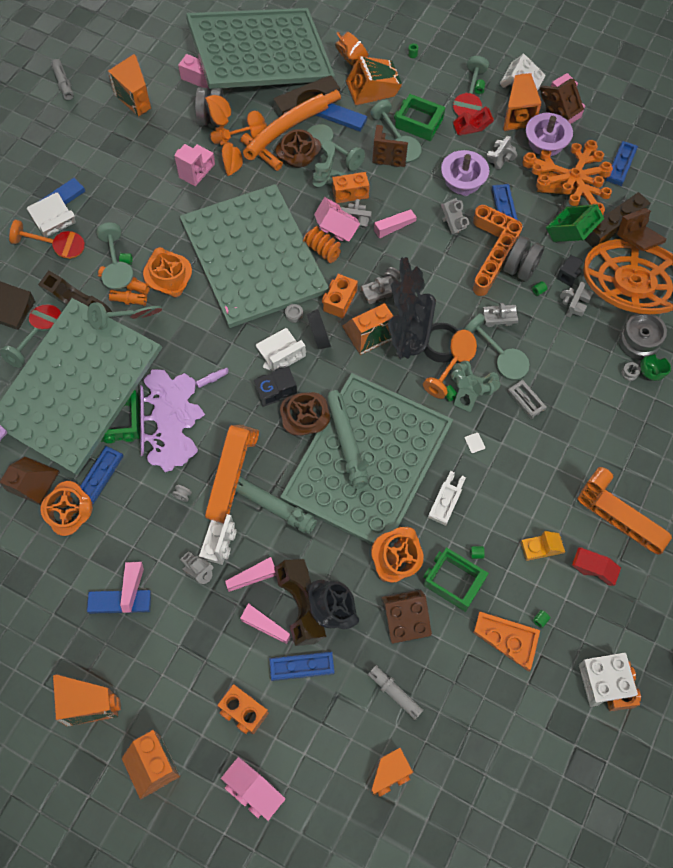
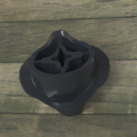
(332, 604)

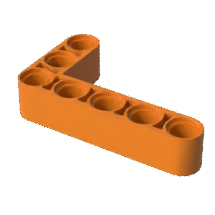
(506, 236)
(229, 470)
(621, 514)

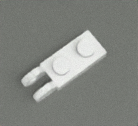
(446, 500)

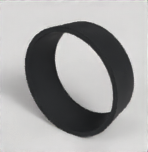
(318, 329)
(436, 356)

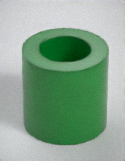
(413, 50)
(479, 86)
(126, 258)
(539, 288)
(451, 395)
(477, 552)
(541, 619)

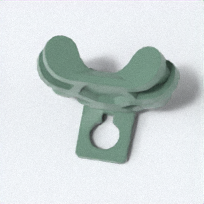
(324, 169)
(472, 385)

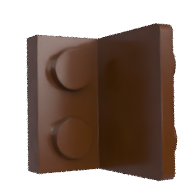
(562, 99)
(388, 151)
(634, 231)
(407, 616)

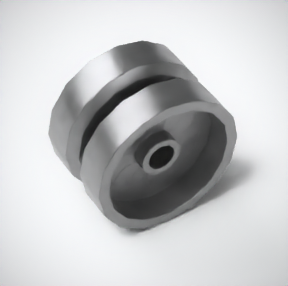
(201, 106)
(522, 257)
(642, 335)

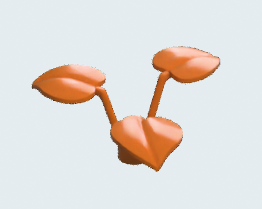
(220, 111)

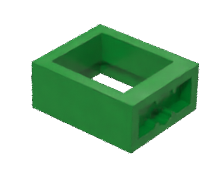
(415, 127)
(575, 223)
(126, 434)
(464, 565)

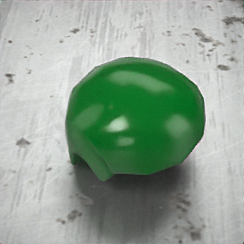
(654, 368)

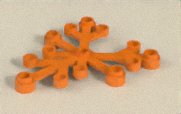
(574, 175)

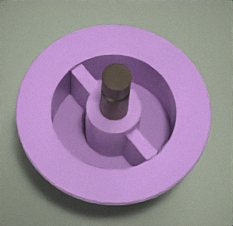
(548, 133)
(464, 171)

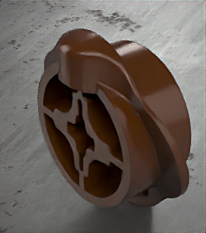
(307, 144)
(295, 404)

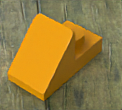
(542, 546)

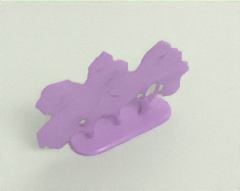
(172, 415)

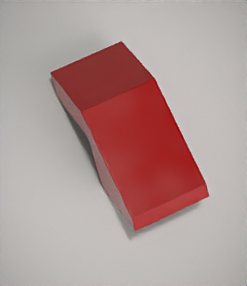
(470, 124)
(597, 565)

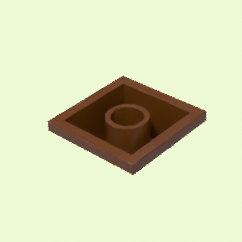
(29, 479)

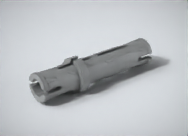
(63, 83)
(395, 692)

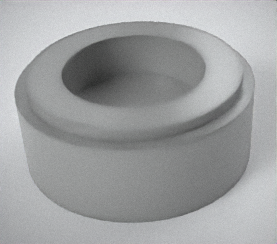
(294, 313)

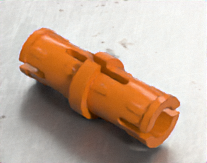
(128, 297)

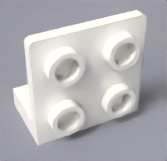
(519, 66)
(51, 215)
(281, 349)
(217, 541)
(607, 678)

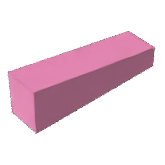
(393, 223)
(252, 575)
(131, 581)
(262, 623)

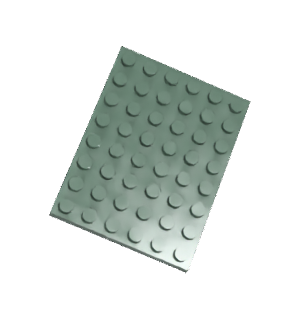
(258, 47)
(253, 255)
(75, 386)
(402, 446)

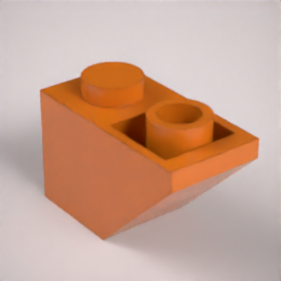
(391, 770)

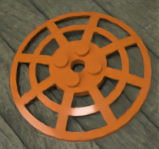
(624, 278)

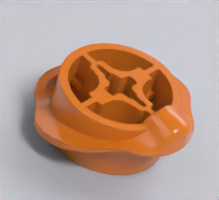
(350, 48)
(167, 272)
(84, 509)
(405, 550)

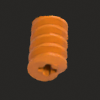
(323, 244)

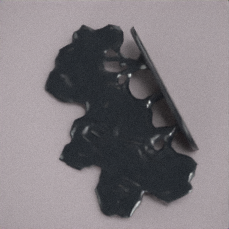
(413, 325)

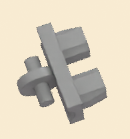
(503, 153)
(359, 212)
(454, 215)
(378, 289)
(569, 296)
(500, 315)
(197, 568)

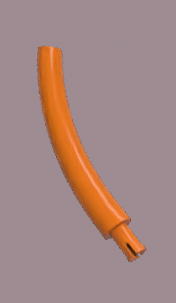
(288, 120)

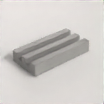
(524, 404)

